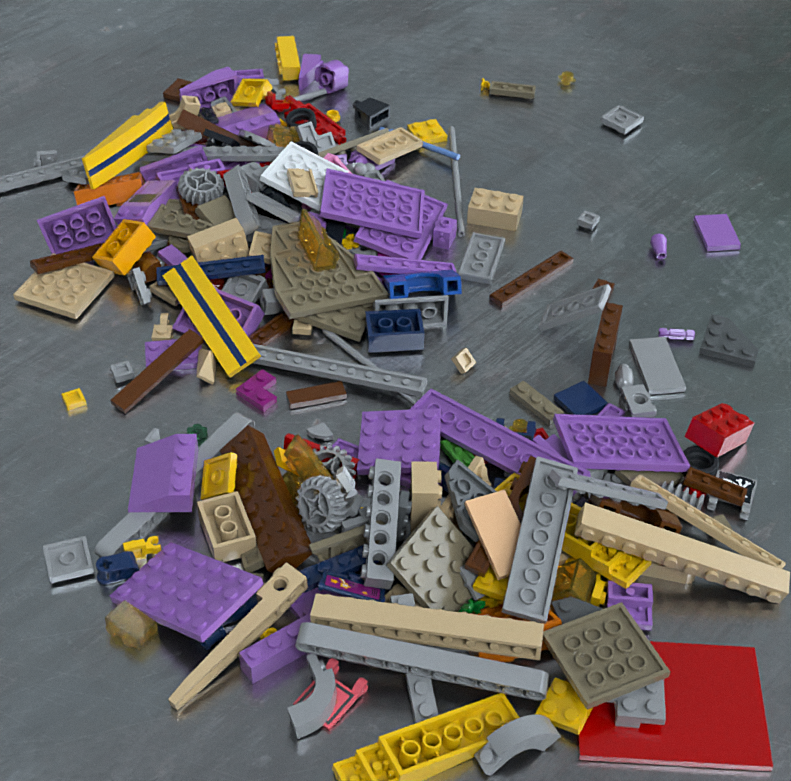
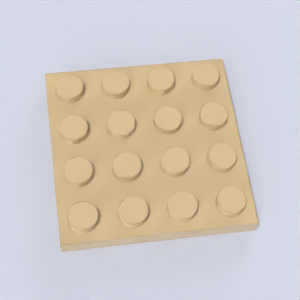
(65, 289)

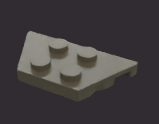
(340, 543)

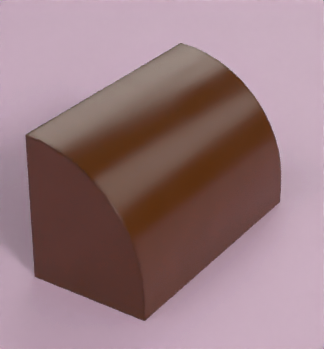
(148, 265)

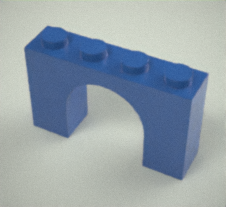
(444, 281)

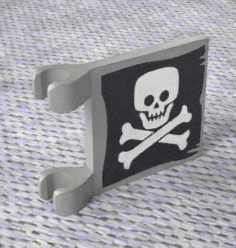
(739, 480)

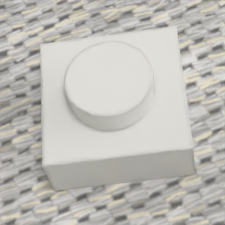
(345, 479)

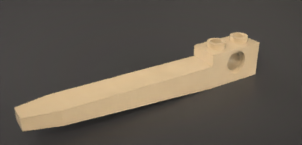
(269, 609)

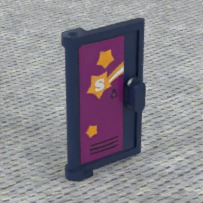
(349, 585)

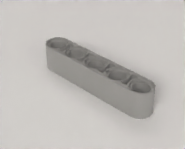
(238, 189)

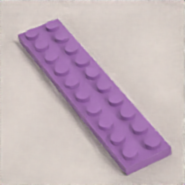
(485, 437)

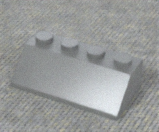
(433, 308)

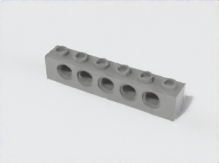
(389, 472)

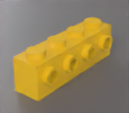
(287, 58)

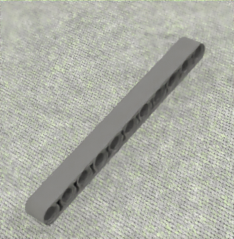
(139, 524)
(422, 661)

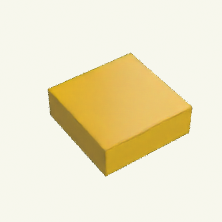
(73, 399)

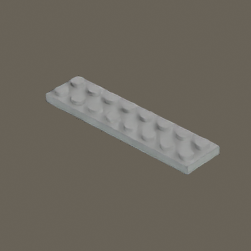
(538, 544)

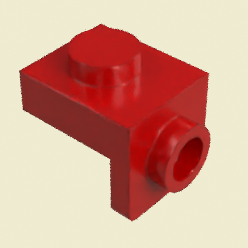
(277, 105)

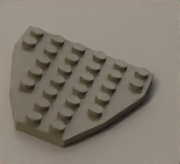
(309, 291)

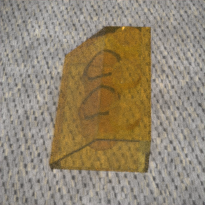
(316, 243)
(304, 460)

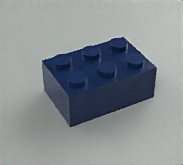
(394, 330)

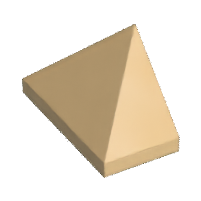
(206, 366)

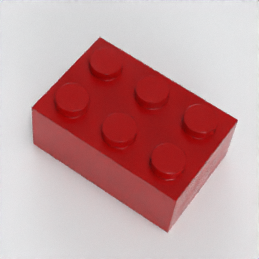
(719, 429)

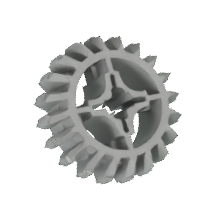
(200, 186)
(339, 456)
(326, 503)

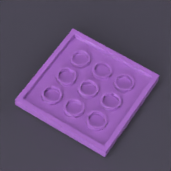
(399, 437)

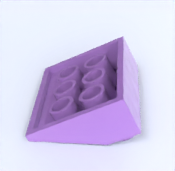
(250, 119)
(78, 226)
(246, 313)
(165, 475)

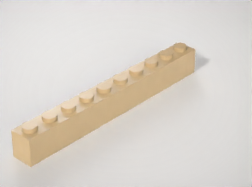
(682, 553)
(430, 626)

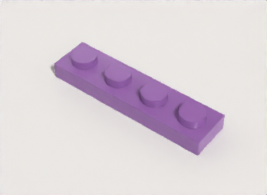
(173, 162)

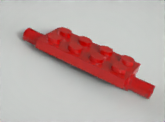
(324, 123)

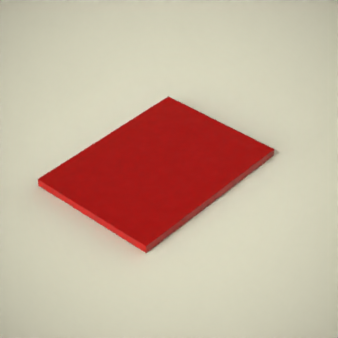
(710, 715)

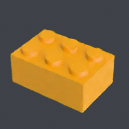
(124, 246)

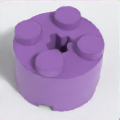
(332, 76)

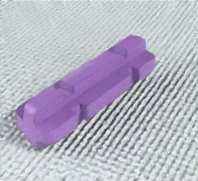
(676, 334)

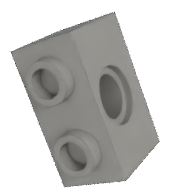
(637, 402)

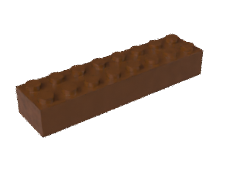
(267, 501)

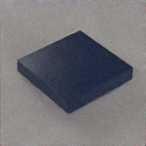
(580, 399)

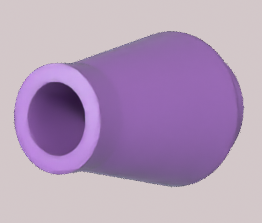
(659, 245)

